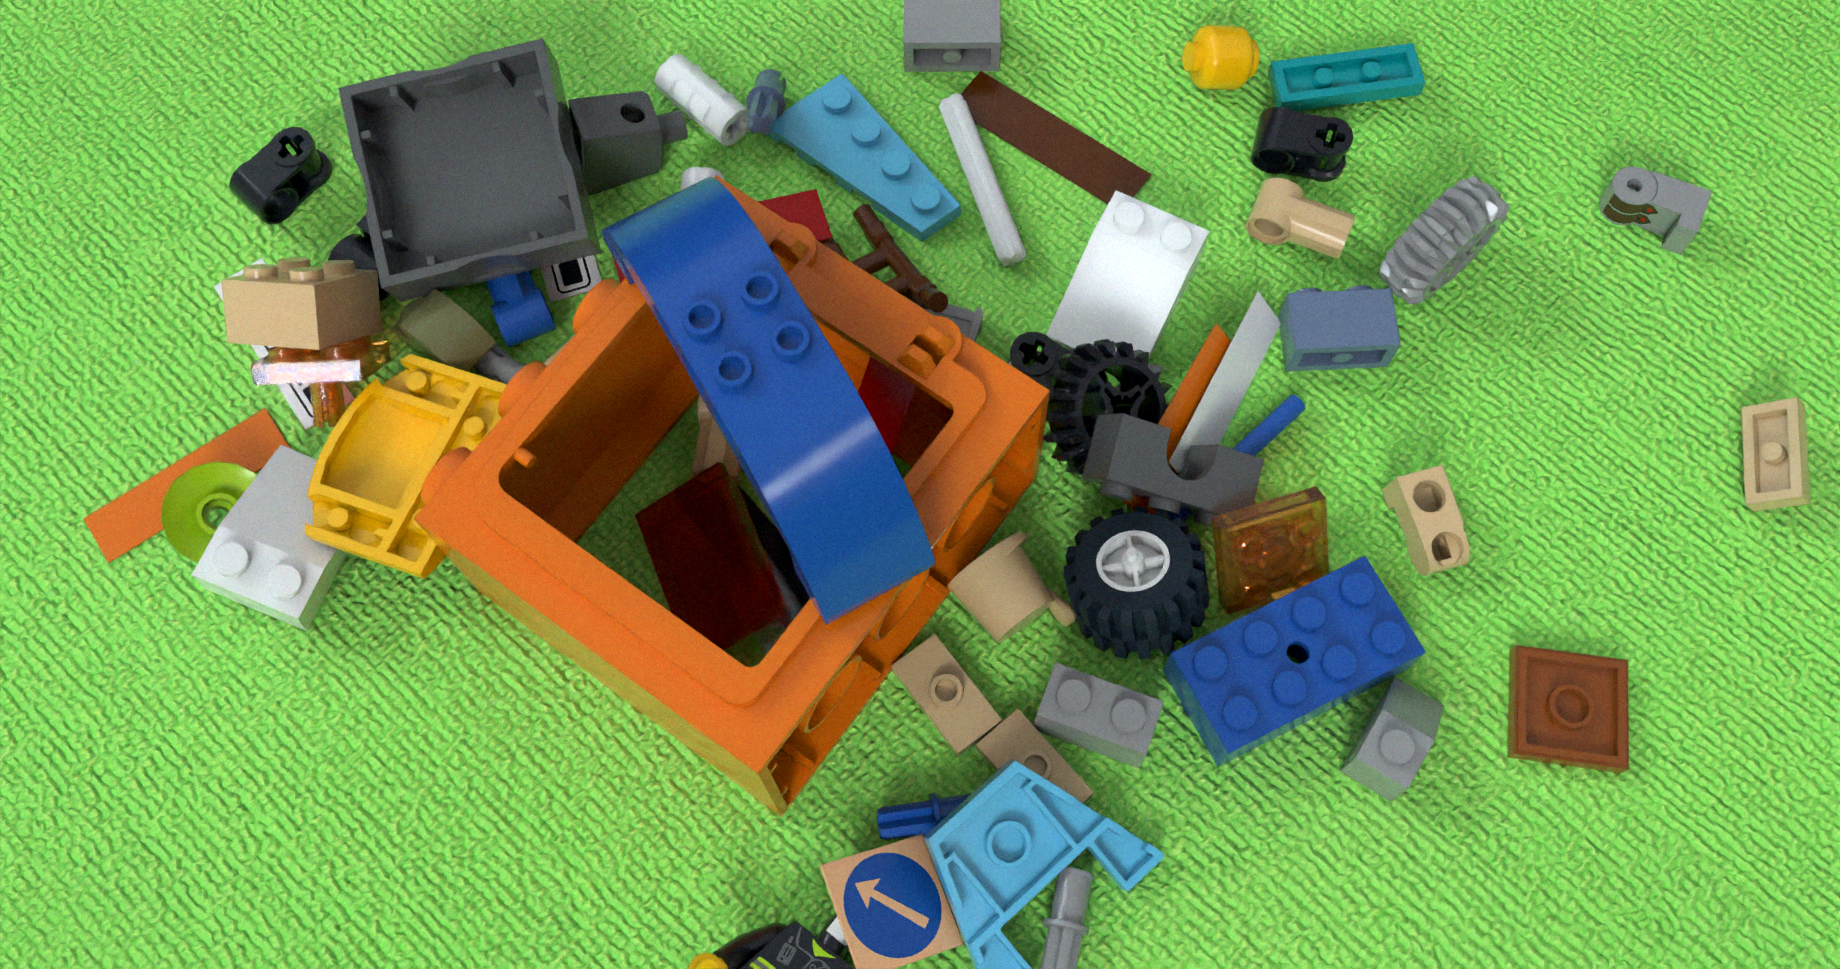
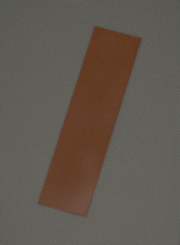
(1051, 140)

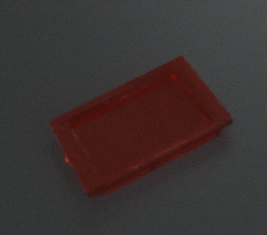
(711, 558)

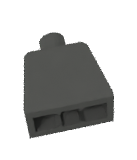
(621, 137)

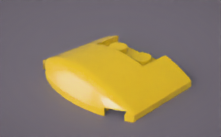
(383, 450)

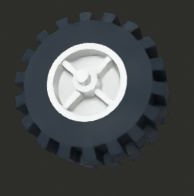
(1137, 582)

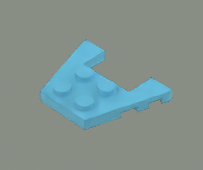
(1013, 843)

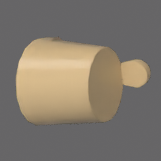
(1006, 590)

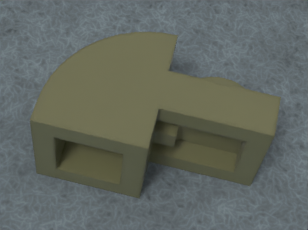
(443, 331)

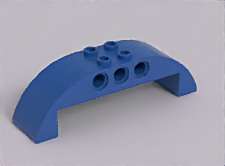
(775, 394)

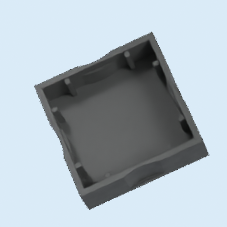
(469, 171)

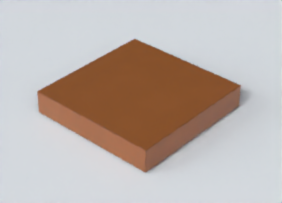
(1568, 709)

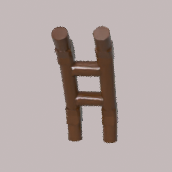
(886, 254)

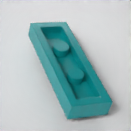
(1346, 77)

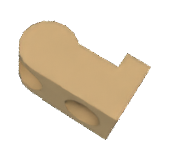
(1429, 520)

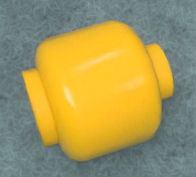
(1221, 57)

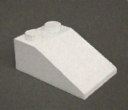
(1129, 277)
(263, 549)

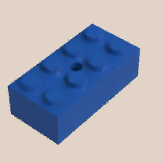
(1247, 689)

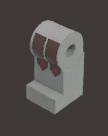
(1655, 204)

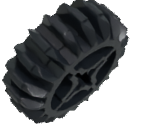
(1082, 395)

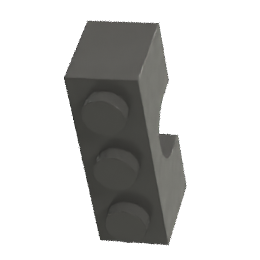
(1131, 459)

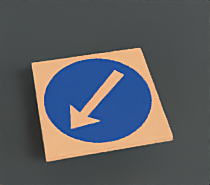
(891, 905)

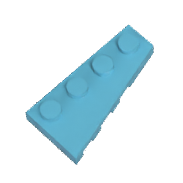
(866, 156)

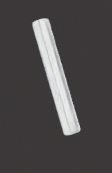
(982, 180)

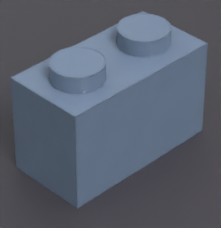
(1338, 329)

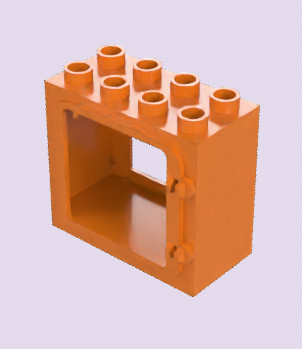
(606, 404)

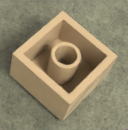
(301, 304)

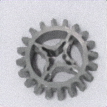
(1443, 240)

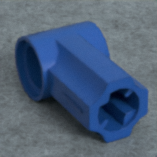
(519, 308)

